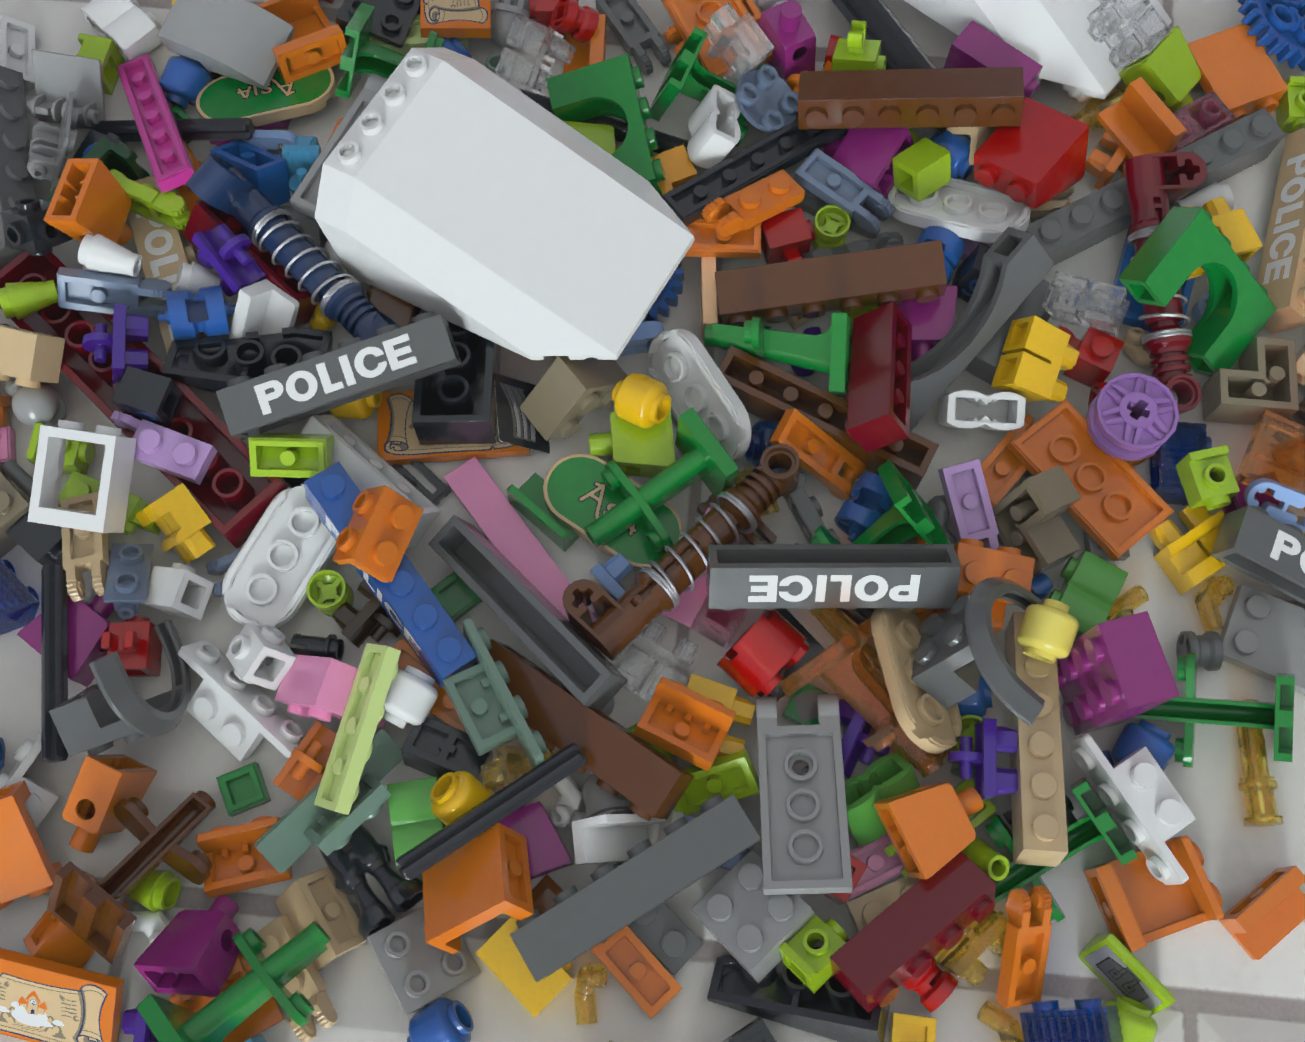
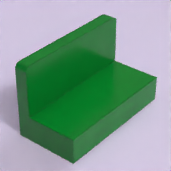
(531, 503)

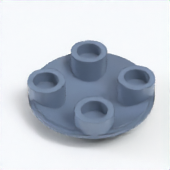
(766, 99)

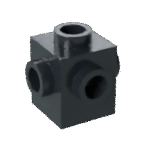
(27, 229)

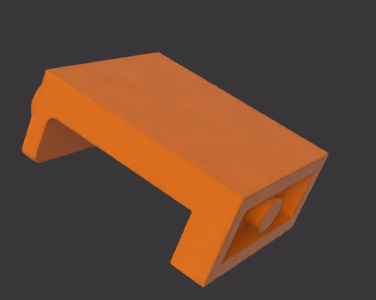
(314, 44)
(1238, 71)
(23, 859)
(477, 885)
(1145, 909)

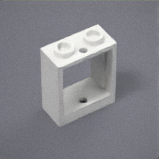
(114, 481)

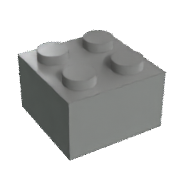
(747, 920)

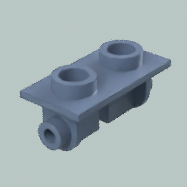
(128, 577)

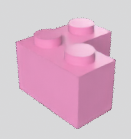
(317, 688)

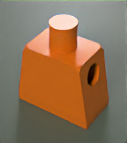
(89, 202)
(97, 789)
(929, 825)

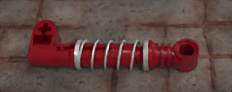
(1148, 206)

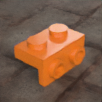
(378, 532)
(982, 563)
(685, 723)
(236, 860)

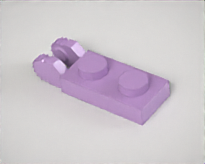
(168, 449)
(969, 503)

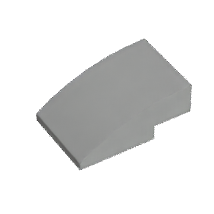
(227, 37)

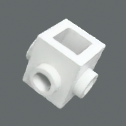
(260, 656)

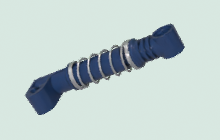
(270, 225)

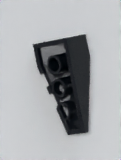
(215, 361)
(788, 1001)

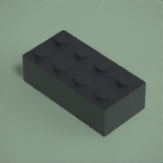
(459, 401)

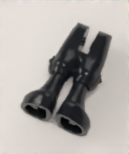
(350, 876)

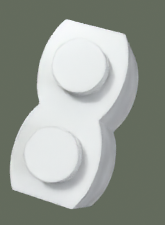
(126, 24)
(713, 128)
(988, 411)

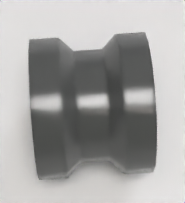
(1206, 646)

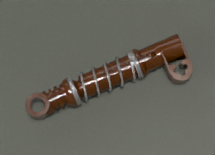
(660, 586)

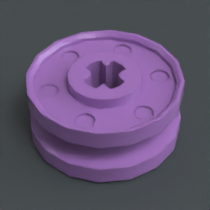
(1147, 402)

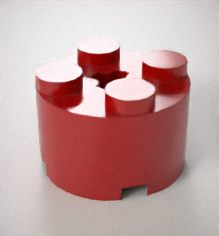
(763, 653)

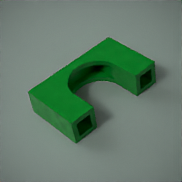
(611, 90)
(1236, 301)

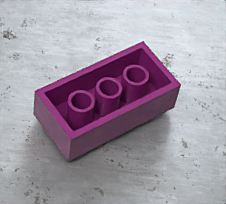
(1114, 674)

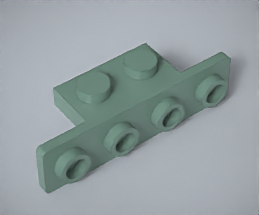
(486, 704)
(329, 830)

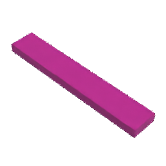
(155, 123)

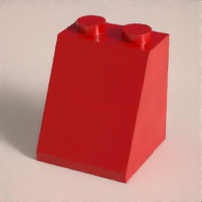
(1035, 158)

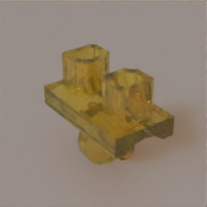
(508, 767)
(963, 957)

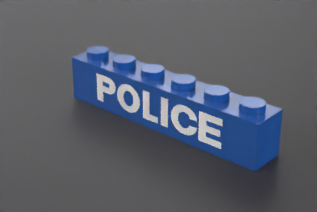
(407, 597)

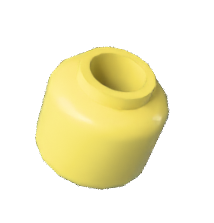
(1047, 631)

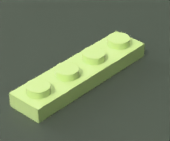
(357, 728)

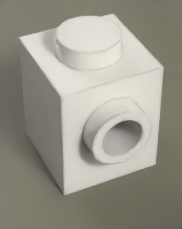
(178, 591)

